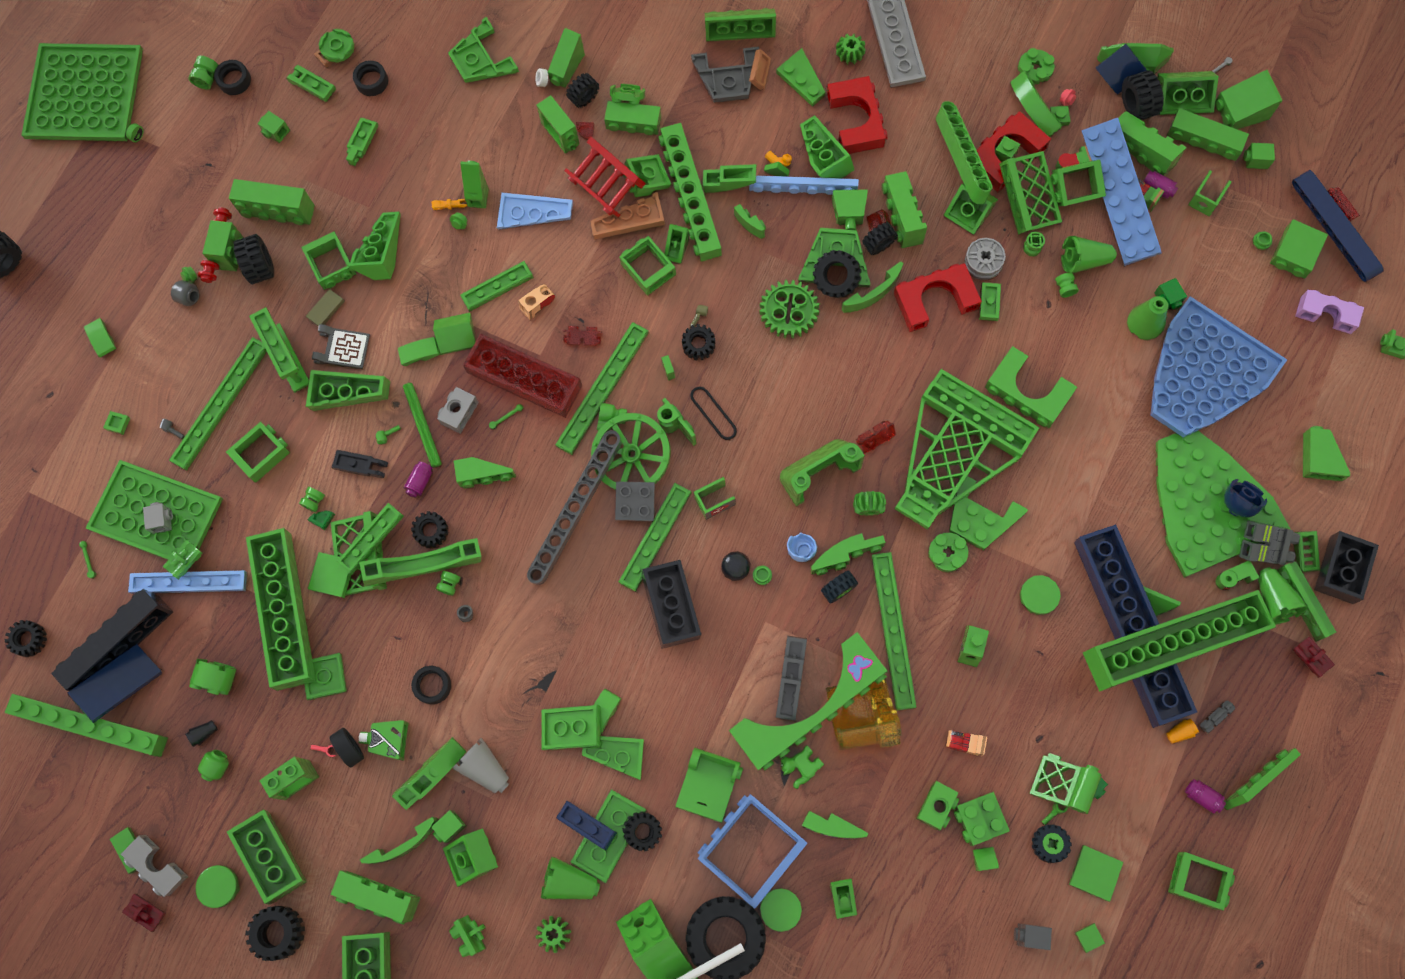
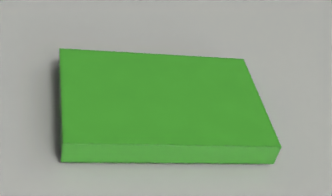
(571, 727)

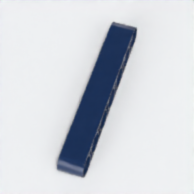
(1337, 226)

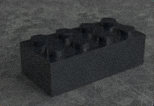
(671, 604)

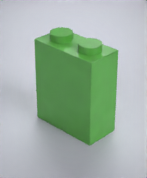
(1298, 249)

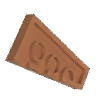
(639, 216)

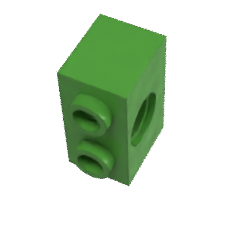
(927, 812)

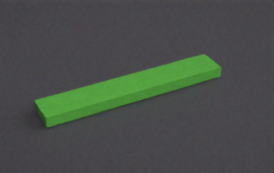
(655, 536)

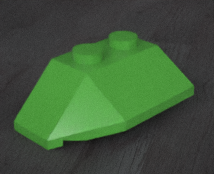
(1151, 55)

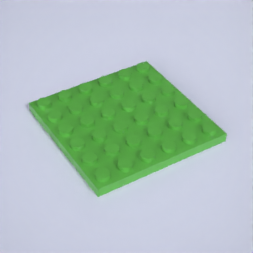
(82, 92)

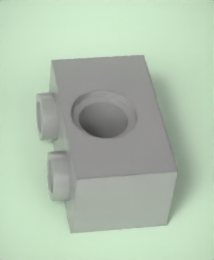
(457, 420)

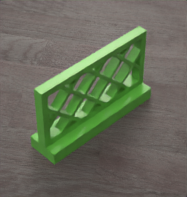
(1018, 199)
(367, 518)

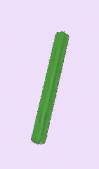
(422, 425)

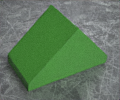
(676, 243)

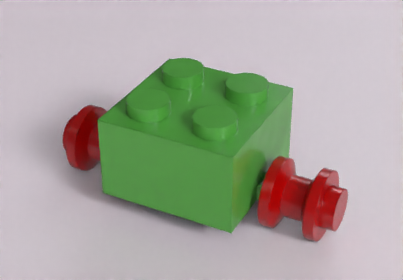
(219, 246)

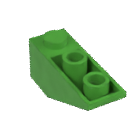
(474, 184)
(477, 471)

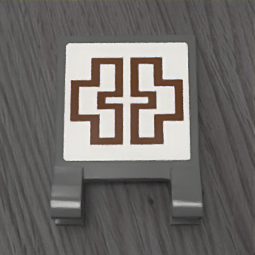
(343, 347)

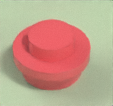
(1068, 97)

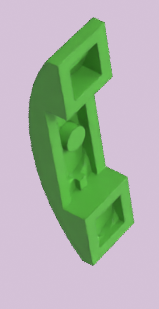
(1034, 104)
(857, 302)
(423, 831)

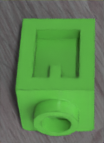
(1393, 344)

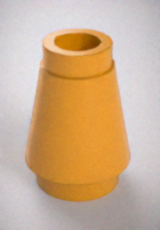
(1182, 731)

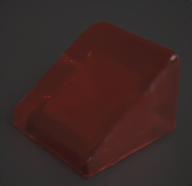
(877, 219)

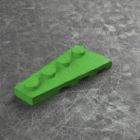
(1262, 779)

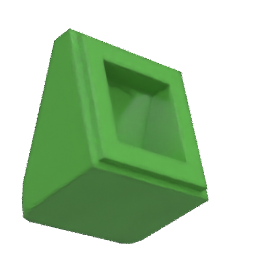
(985, 859)

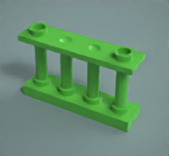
(279, 350)

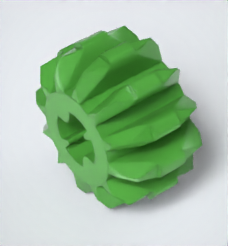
(850, 48)
(869, 503)
(555, 942)

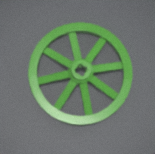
(628, 448)

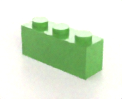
(632, 118)

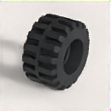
(1142, 95)
(9, 255)
(253, 259)
(825, 263)
(258, 933)

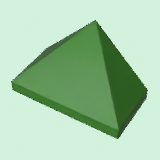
(1160, 602)

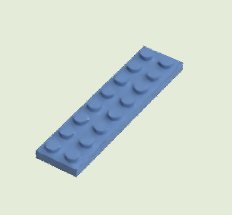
(1123, 192)

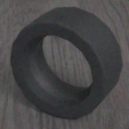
(227, 67)
(364, 68)
(417, 680)
(346, 747)

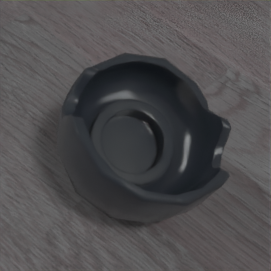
(735, 566)

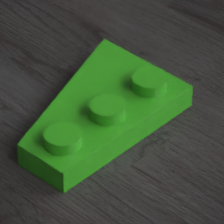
(619, 754)

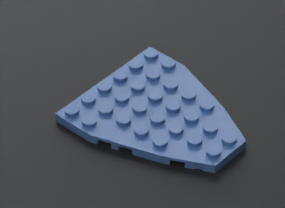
(1208, 370)

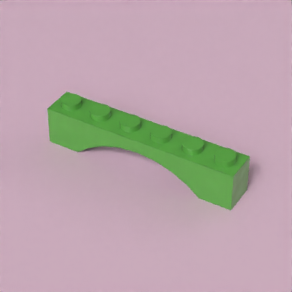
(448, 557)

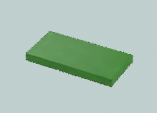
(612, 814)

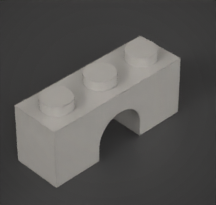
(140, 856)

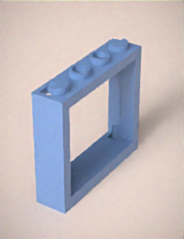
(719, 834)

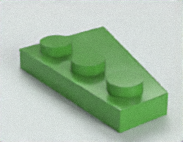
(802, 78)

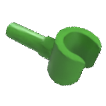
(381, 435)
(1054, 812)

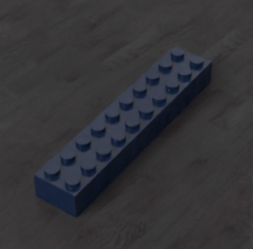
(1128, 612)

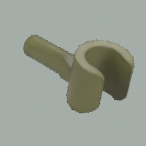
(701, 310)

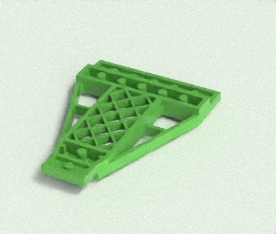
(973, 412)

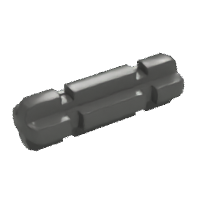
(1217, 716)

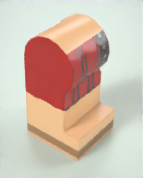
(535, 301)
(966, 742)

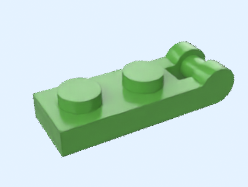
(311, 83)

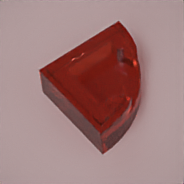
(585, 129)

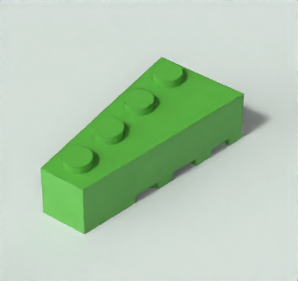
(344, 389)

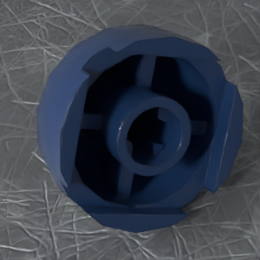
(1244, 499)

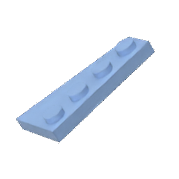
(526, 210)

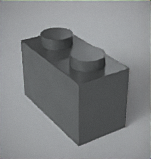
(1033, 936)

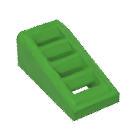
(1313, 545)

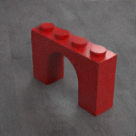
(861, 94)
(1019, 129)
(954, 279)

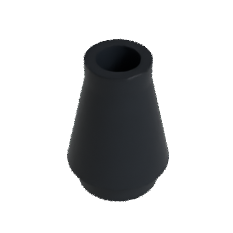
(200, 733)

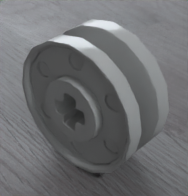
(985, 258)

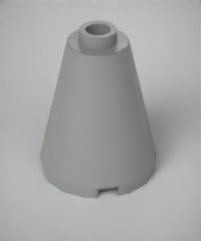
(483, 768)

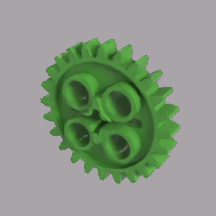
(772, 307)

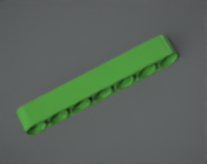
(963, 153)

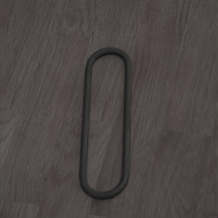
(734, 427)

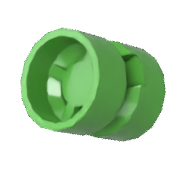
(203, 72)

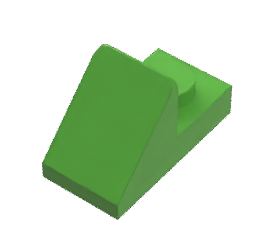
(843, 898)

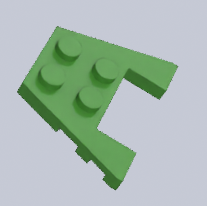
(473, 60)
(835, 239)
(978, 523)

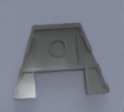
(726, 82)

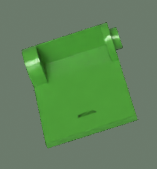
(710, 783)

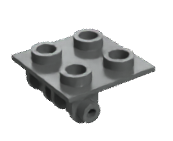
(635, 501)

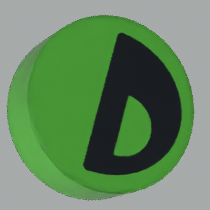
(134, 132)

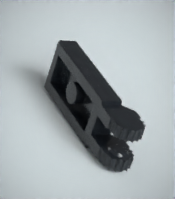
(357, 464)

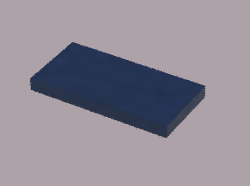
(114, 683)

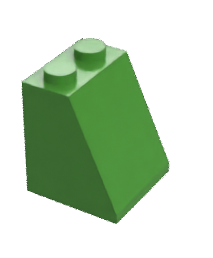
(1249, 101)

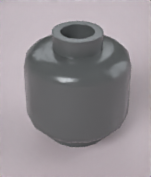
(185, 293)

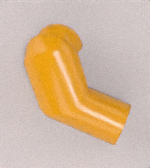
(772, 158)

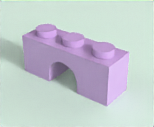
(1345, 314)

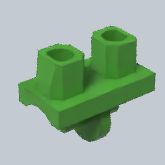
(182, 559)
(470, 934)

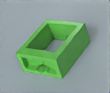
(558, 124)
(1095, 177)
(321, 247)
(657, 279)
(266, 464)
(295, 776)
(1180, 875)

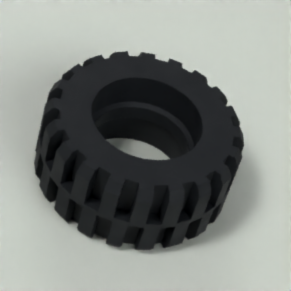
(754, 931)

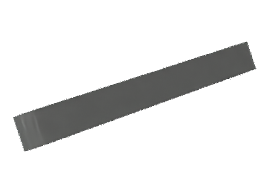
(574, 517)

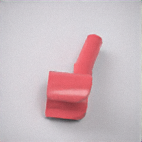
(323, 749)

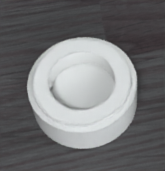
(541, 77)

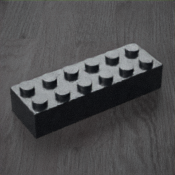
(116, 636)

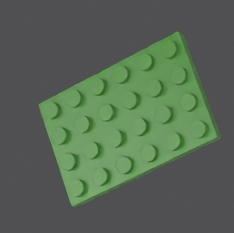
(130, 489)

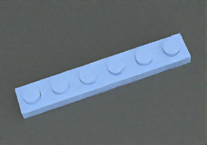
(802, 184)
(191, 582)

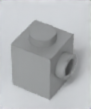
(157, 518)

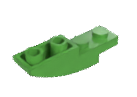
(838, 555)
(429, 774)

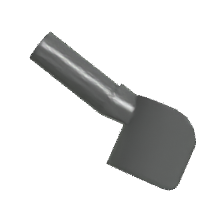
(166, 426)

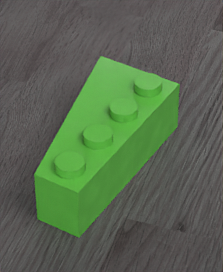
(1148, 146)
(904, 210)
(375, 896)

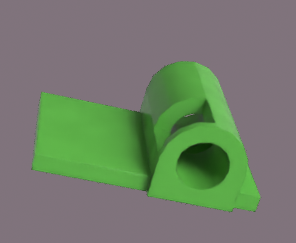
(670, 414)

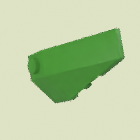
(824, 151)
(378, 253)

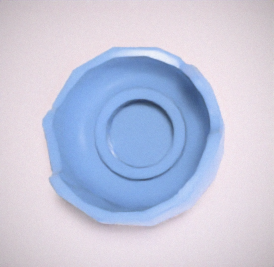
(801, 547)

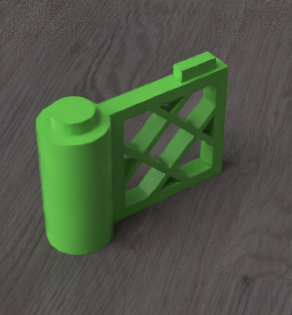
(1082, 785)

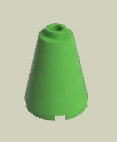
(1085, 254)
(1148, 318)
(1280, 596)
(567, 882)

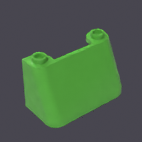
(797, 475)

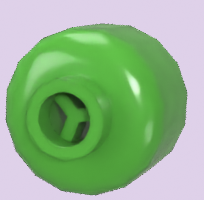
(213, 765)

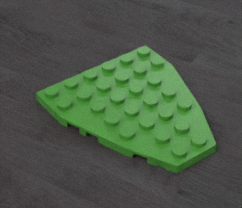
(1191, 494)

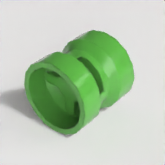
(1034, 248)
(1067, 285)
(314, 495)
(448, 578)

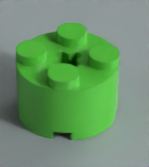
(212, 676)

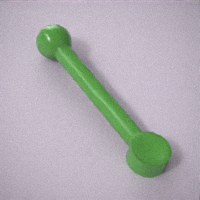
(493, 425)
(91, 574)

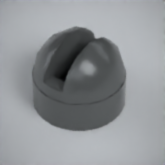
(461, 613)

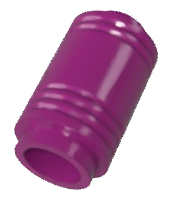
(1157, 180)
(418, 479)
(1205, 796)

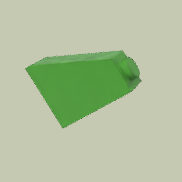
(566, 58)
(1322, 456)

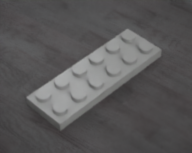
(896, 42)

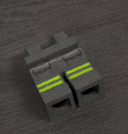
(1275, 545)

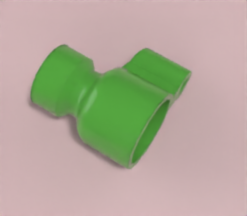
(607, 412)

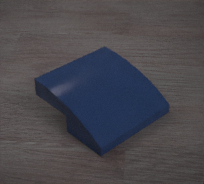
(1119, 66)

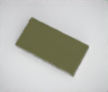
(325, 308)

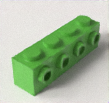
(1207, 134)

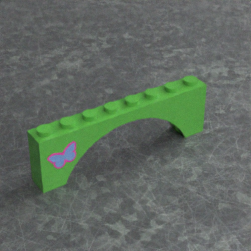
(766, 743)

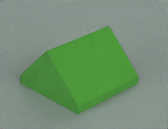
(454, 333)

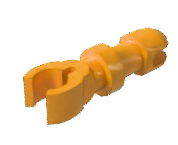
(440, 204)

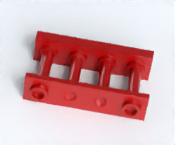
(619, 170)

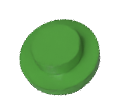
(458, 221)
(1262, 240)
(188, 274)
(762, 575)

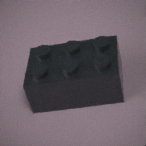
(1346, 567)

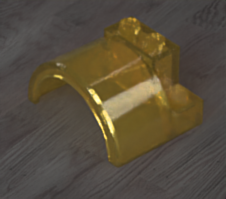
(861, 727)

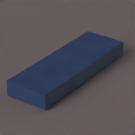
(586, 825)

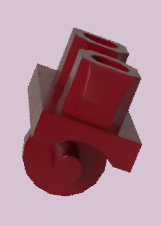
(1313, 657)
(144, 912)

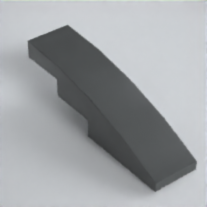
(791, 678)

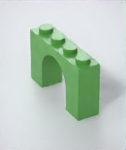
(1043, 410)

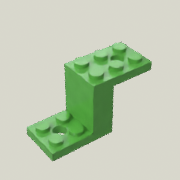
(652, 944)

